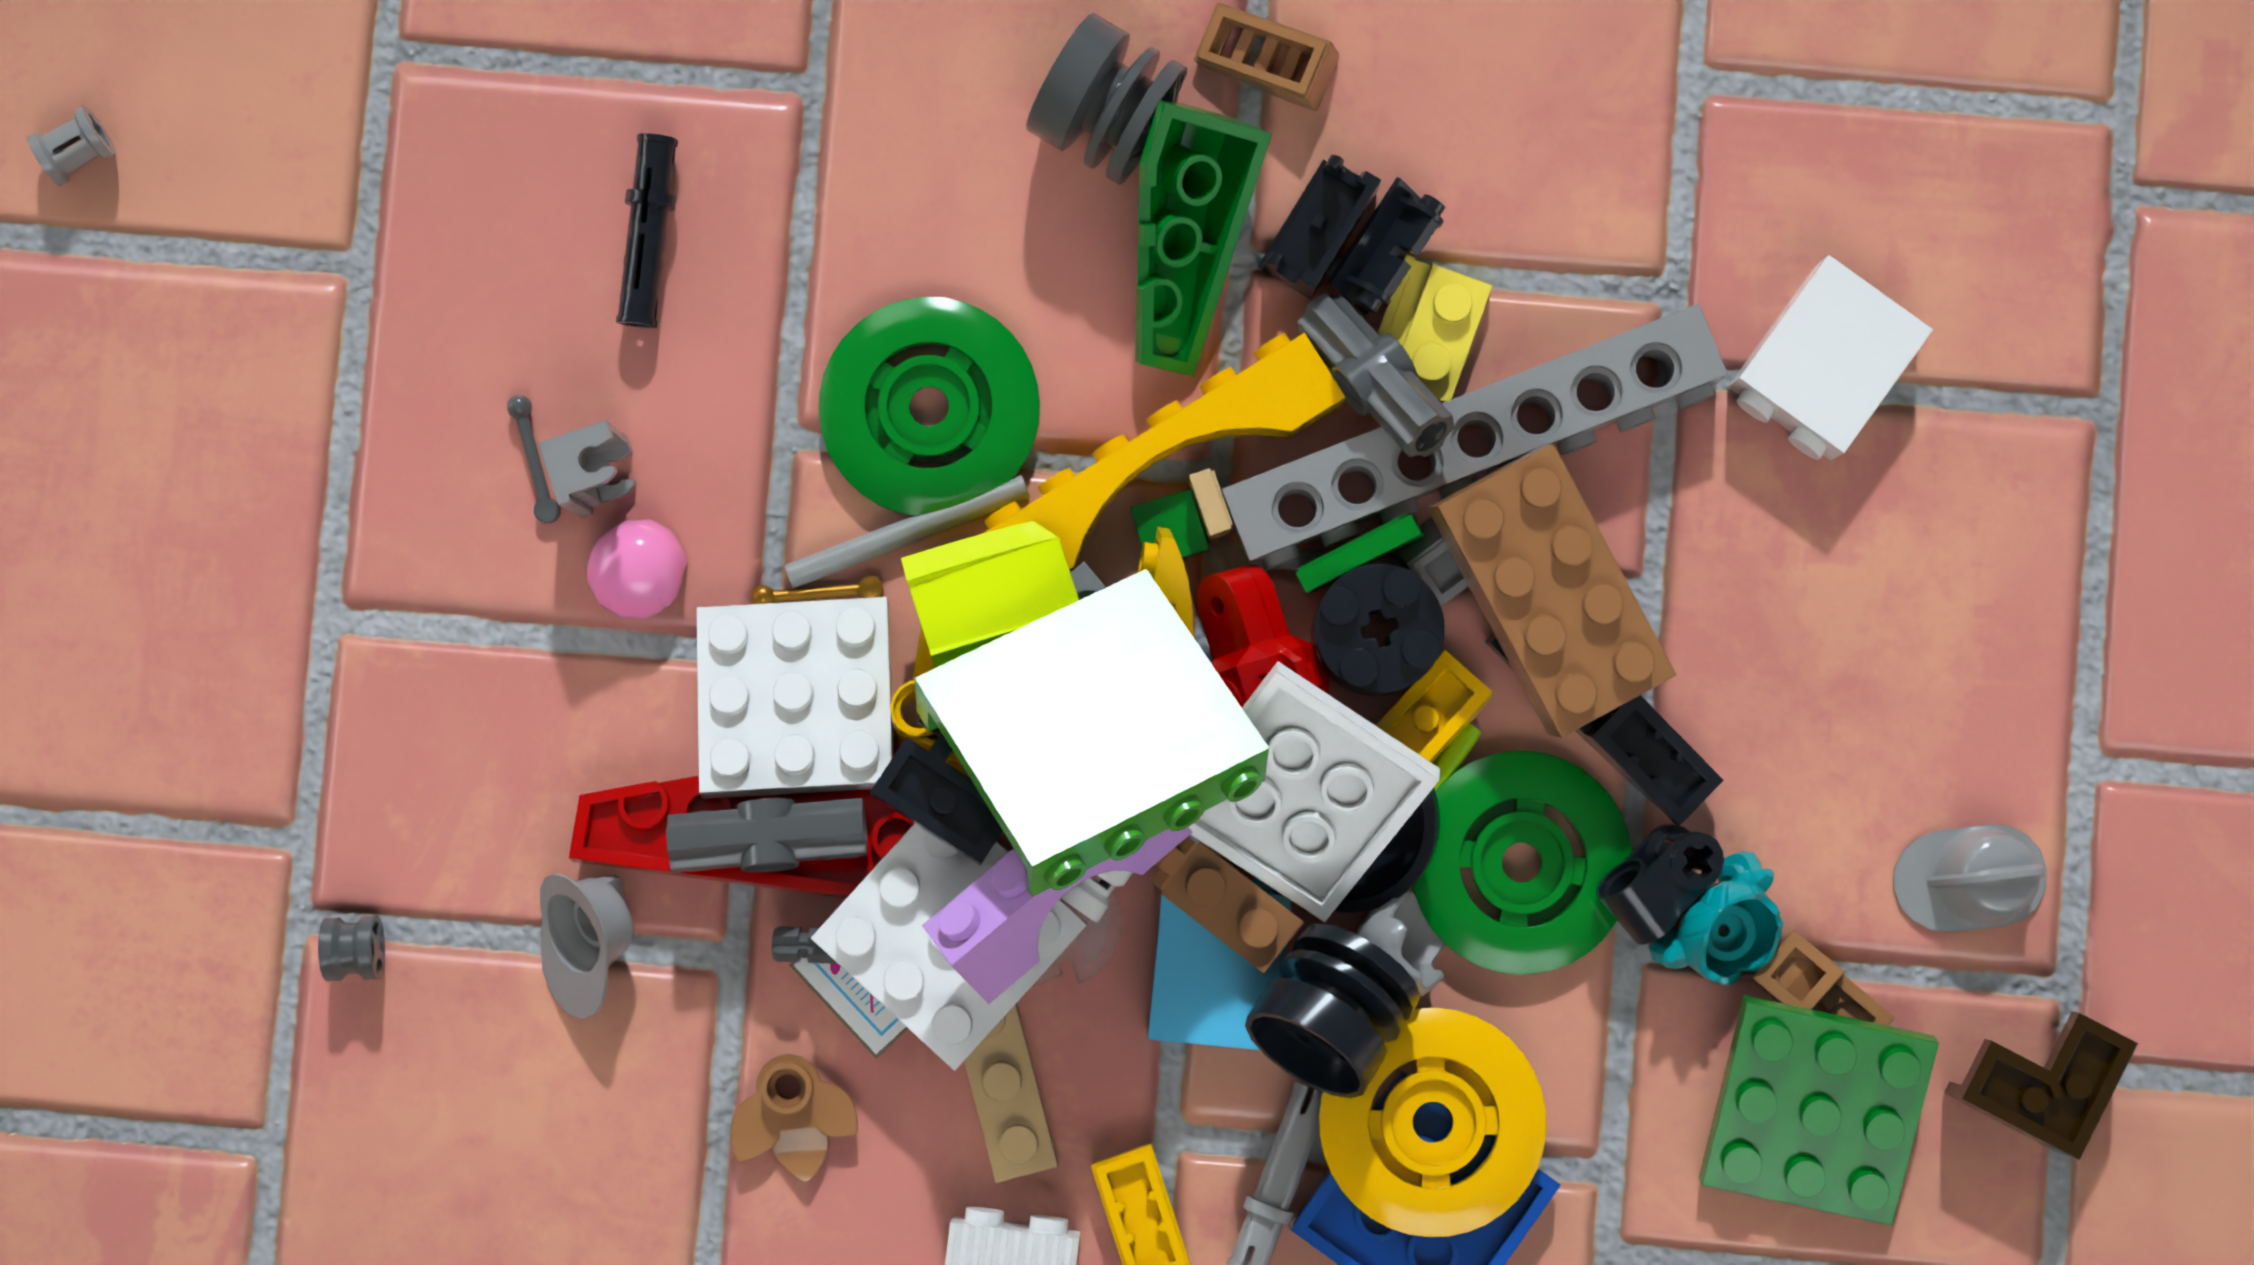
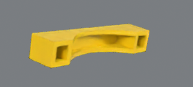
(1269, 399)

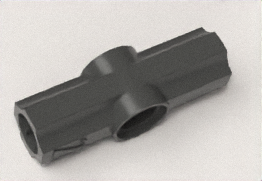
(1376, 375)
(767, 835)

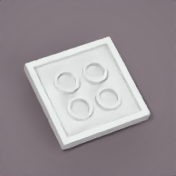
(793, 697)
(1327, 798)
(888, 951)

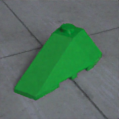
(1190, 214)

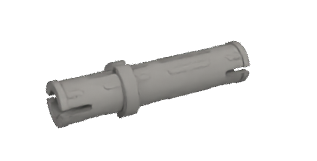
(1278, 1180)

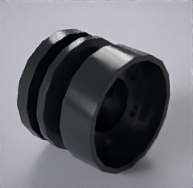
(1333, 1010)

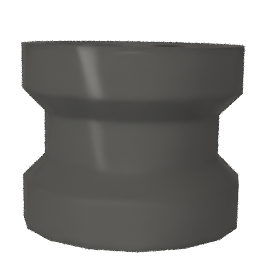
(351, 948)

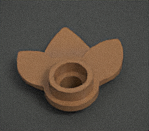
(793, 1126)

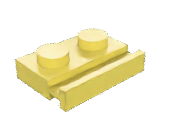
(1435, 322)

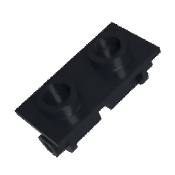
(1376, 258)

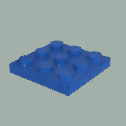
(1353, 1238)

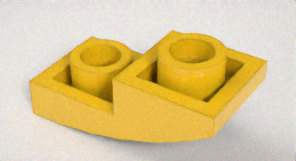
(1168, 571)

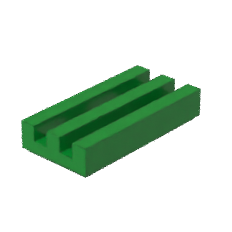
(1359, 552)

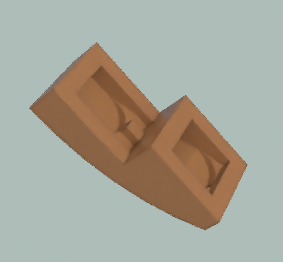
(1810, 980)

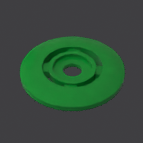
(870, 419)
(1554, 913)

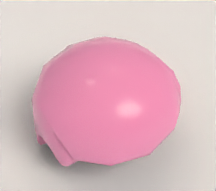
(636, 569)

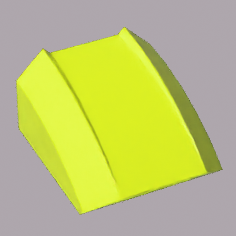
(987, 587)

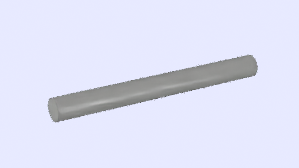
(902, 534)

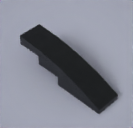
(1648, 754)

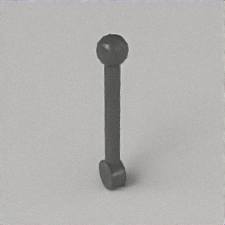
(545, 509)

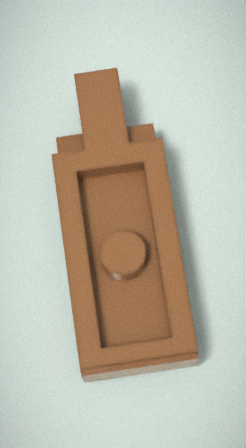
(1226, 902)

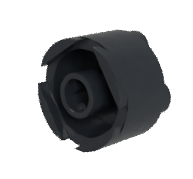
(1396, 598)

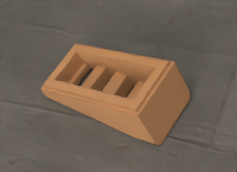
(1300, 44)

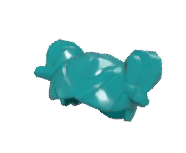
(1749, 922)

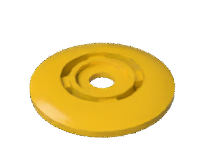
(1407, 1179)

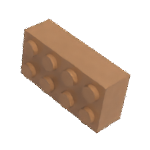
(1551, 591)

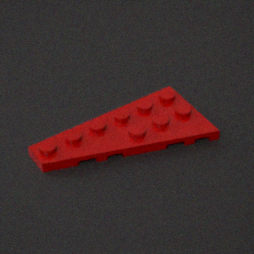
(629, 827)

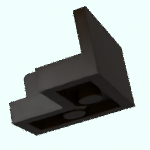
(2051, 1103)

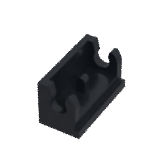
(1319, 226)

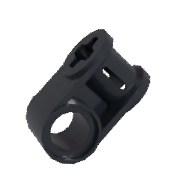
(1657, 880)

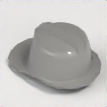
(1970, 878)
(581, 936)

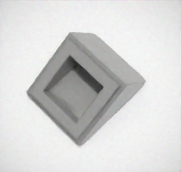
(1433, 563)

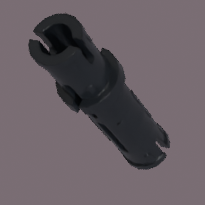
(647, 230)

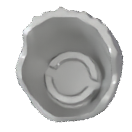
(1406, 937)

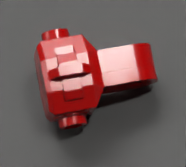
(1250, 632)

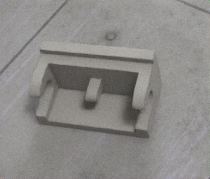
(581, 467)

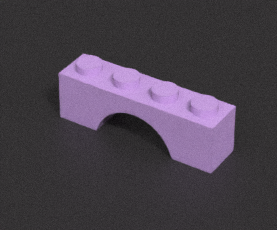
(996, 923)

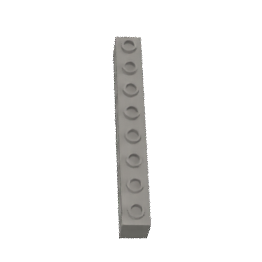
(1677, 341)

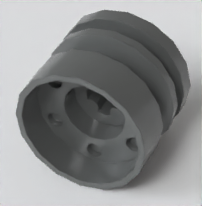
(1101, 95)

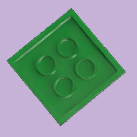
(1818, 1110)

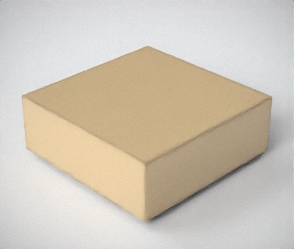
(1210, 504)

